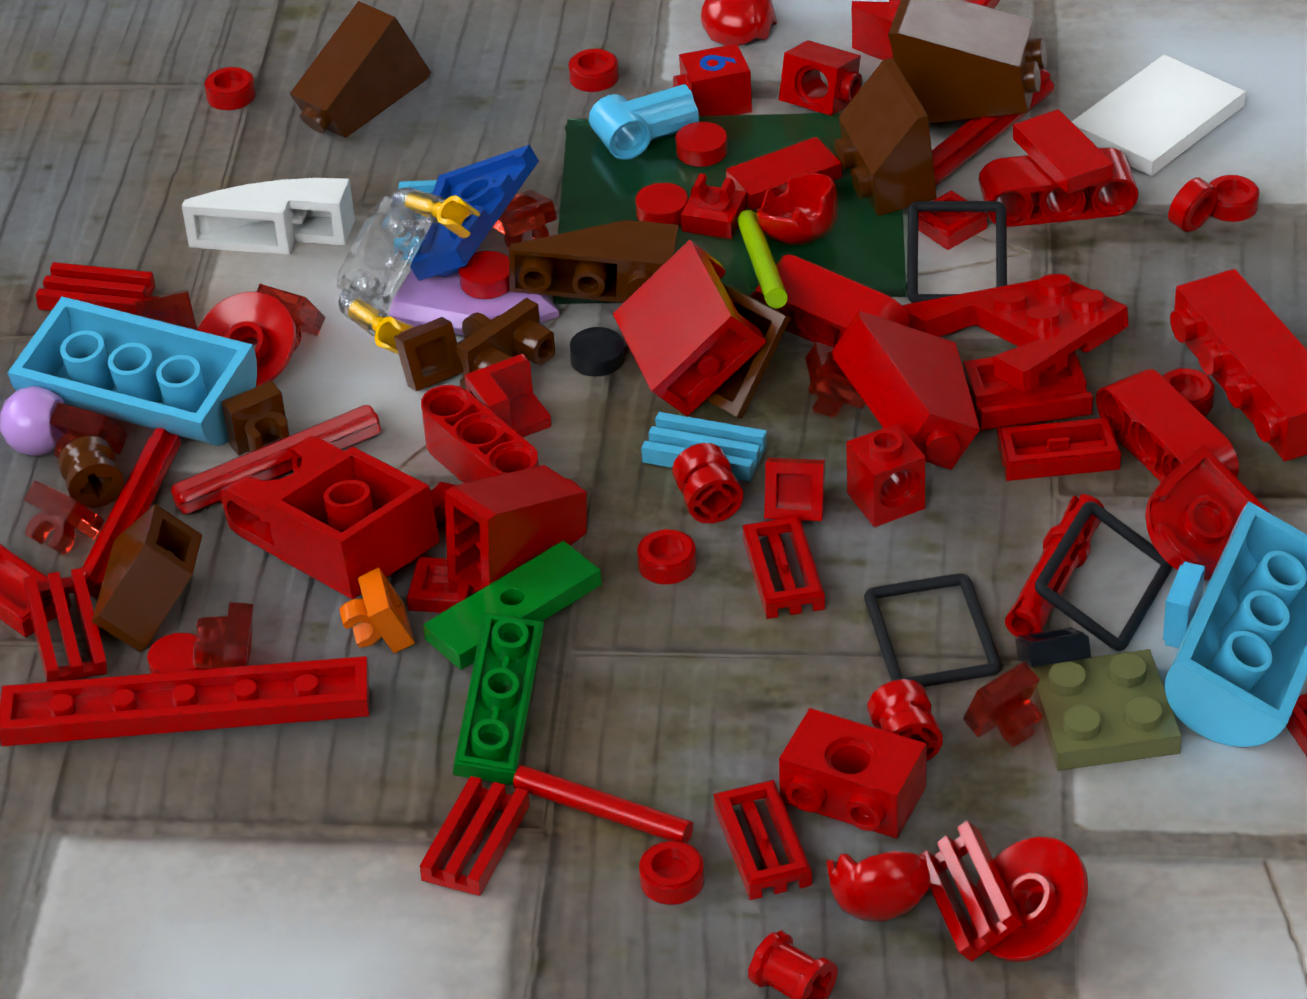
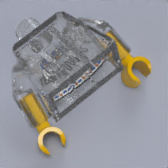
(385, 254)

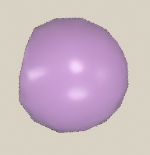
(27, 419)

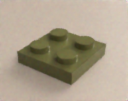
(1105, 710)

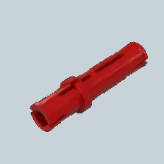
(1031, 610)

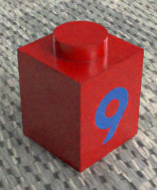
(717, 80)

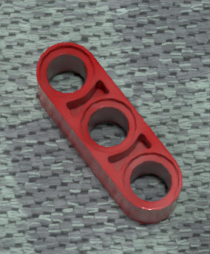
(1036, 198)
(826, 302)
(1160, 423)
(471, 437)

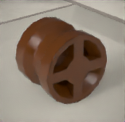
(91, 471)

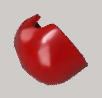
(737, 20)
(802, 212)
(879, 885)

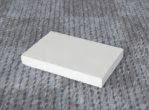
(1160, 113)

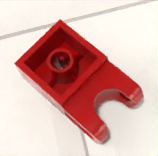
(335, 515)

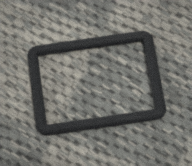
(953, 206)
(929, 584)
(1074, 613)

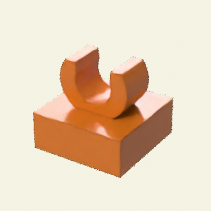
(379, 614)

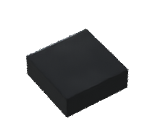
(1053, 647)

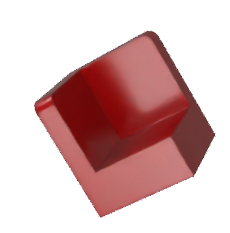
(509, 394)

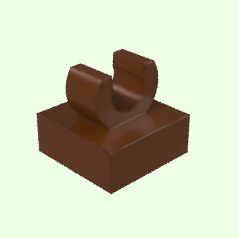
(428, 353)
(255, 418)

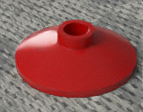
(257, 321)
(1048, 892)

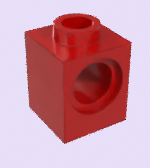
(802, 79)
(885, 475)

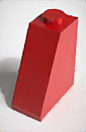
(910, 382)
(509, 521)

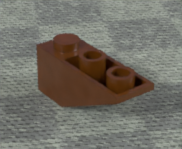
(592, 262)

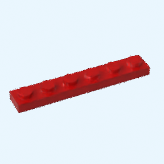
(184, 701)

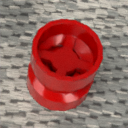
(707, 483)
(906, 710)

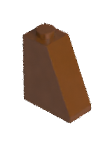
(359, 73)

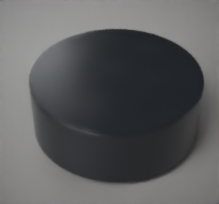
(597, 351)

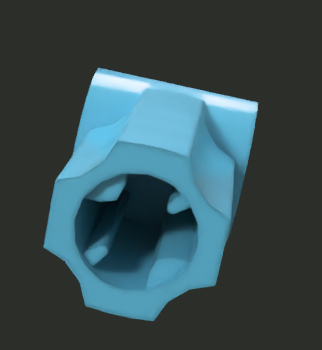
(631, 125)

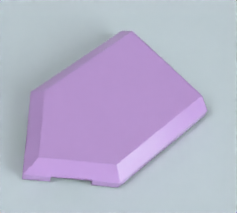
(443, 297)

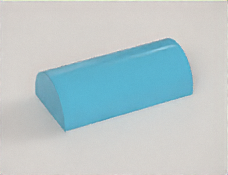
(137, 369)
(1247, 638)

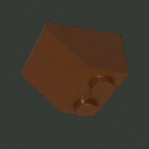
(887, 142)

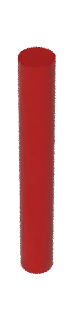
(603, 804)

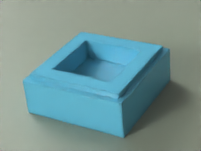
(1182, 602)

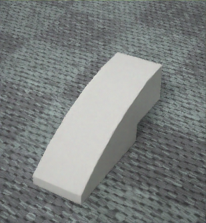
(271, 215)

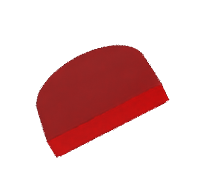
(1196, 511)

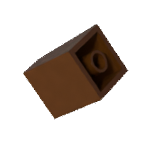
(967, 58)

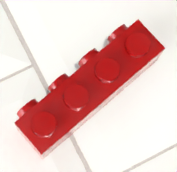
(1247, 355)

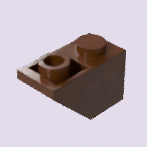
(146, 576)

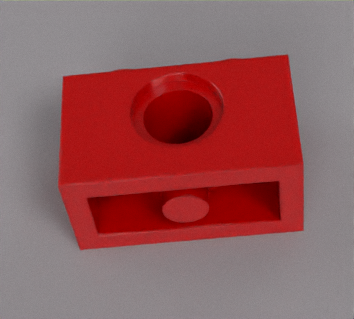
(853, 773)

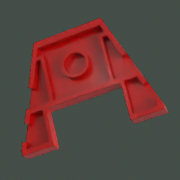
(1040, 316)

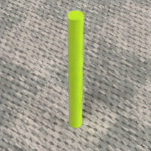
(762, 259)

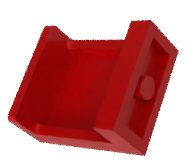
(686, 329)

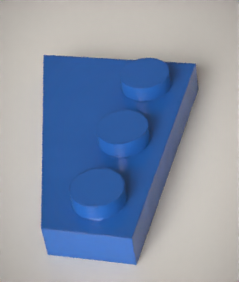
(487, 188)

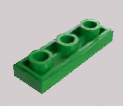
(527, 592)
(498, 698)

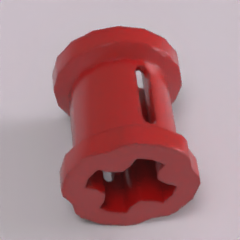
(791, 969)

